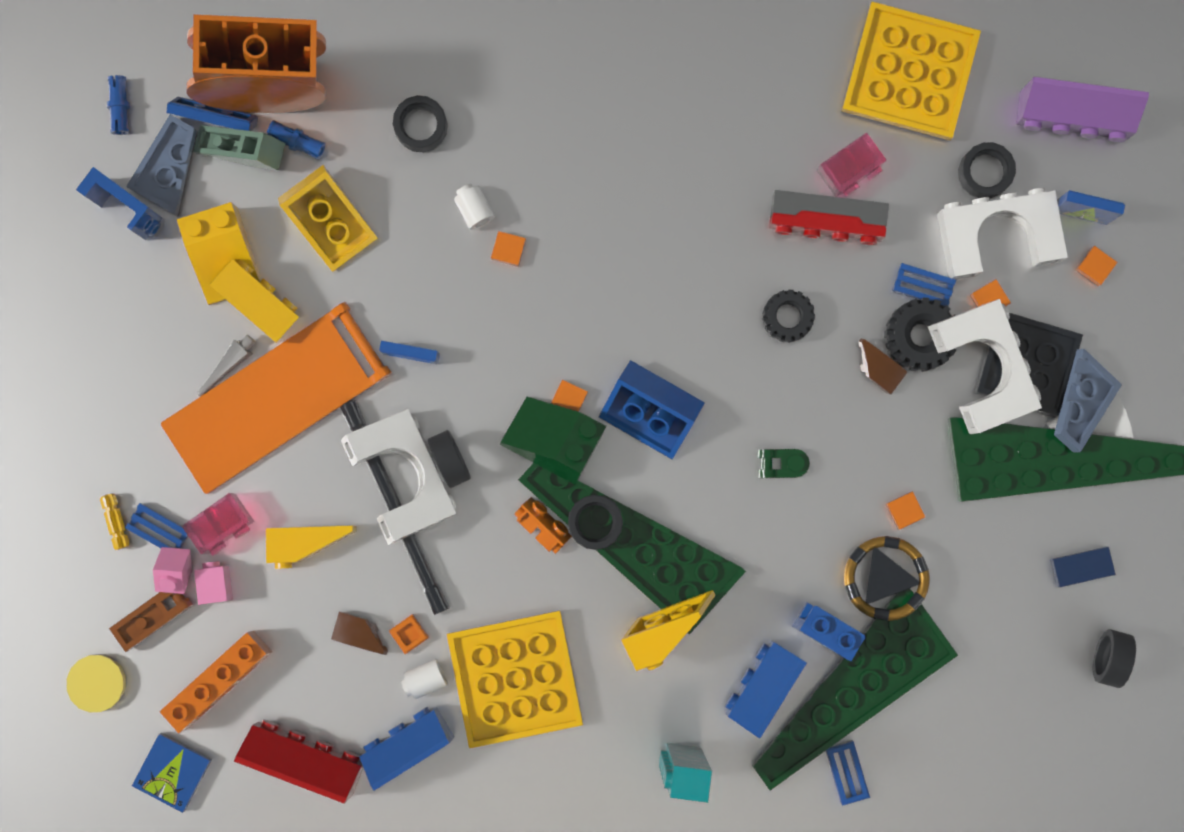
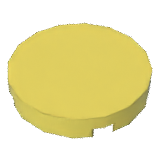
(96, 683)

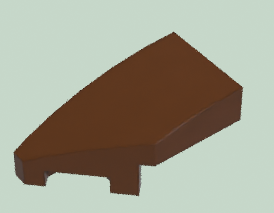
(880, 367)
(357, 633)

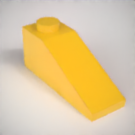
(299, 543)

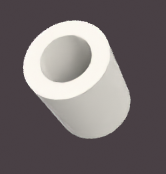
(473, 206)
(424, 679)

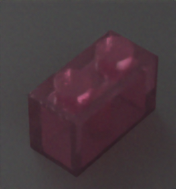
(852, 165)
(218, 524)

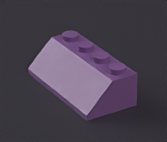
(1080, 109)

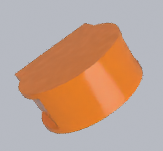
(255, 63)

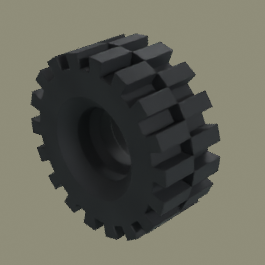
(899, 334)

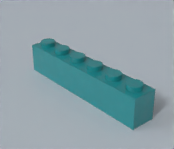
(685, 772)

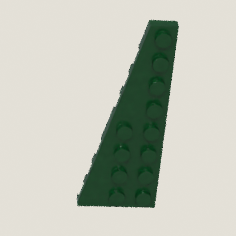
(1033, 460)
(646, 553)
(885, 667)

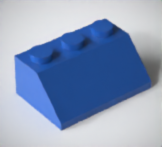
(651, 409)
(764, 688)
(405, 747)

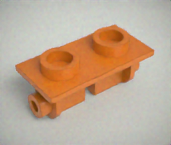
(553, 532)

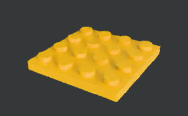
(911, 71)
(514, 679)

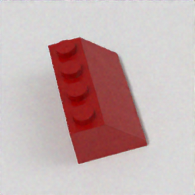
(300, 761)

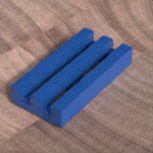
(947, 292)
(409, 352)
(136, 518)
(854, 796)

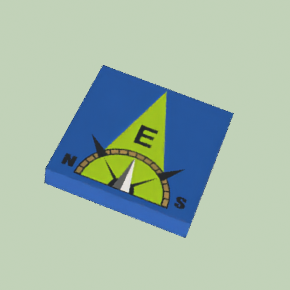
(1090, 207)
(171, 772)

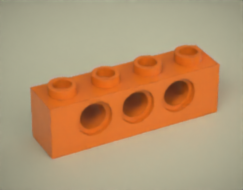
(216, 681)

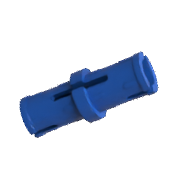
(118, 105)
(296, 139)

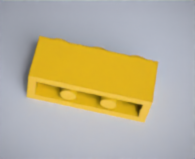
(255, 299)

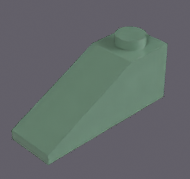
(240, 146)

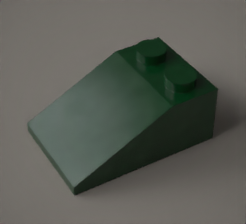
(554, 437)

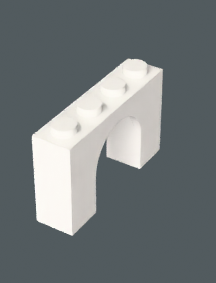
(1035, 213)
(1015, 392)
(401, 436)

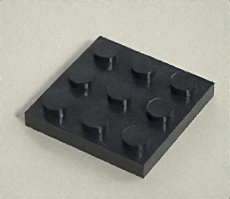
(1050, 357)

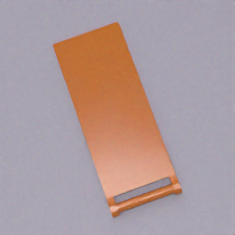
(272, 400)

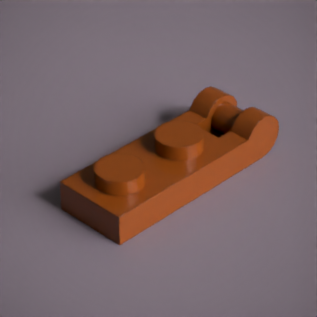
(148, 619)

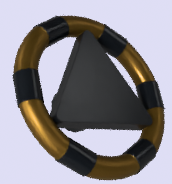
(886, 578)

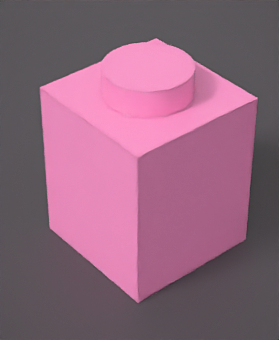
(172, 570)
(213, 583)

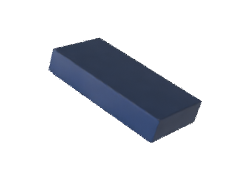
(1082, 566)

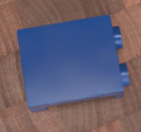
(99, 188)
(829, 631)

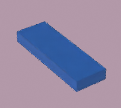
(226, 118)

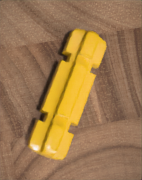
(114, 521)

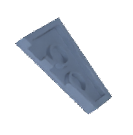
(165, 166)
(1085, 400)

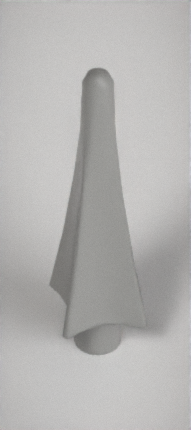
(233, 357)

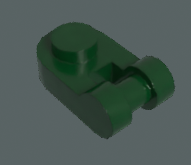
(793, 463)

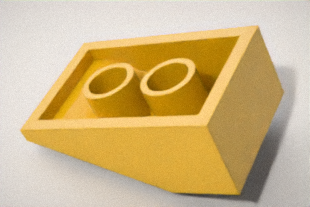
(327, 218)
(212, 242)
(659, 632)

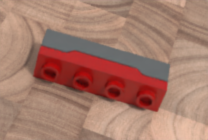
(828, 216)

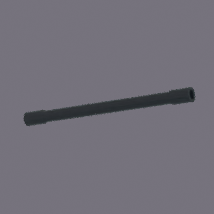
(431, 588)

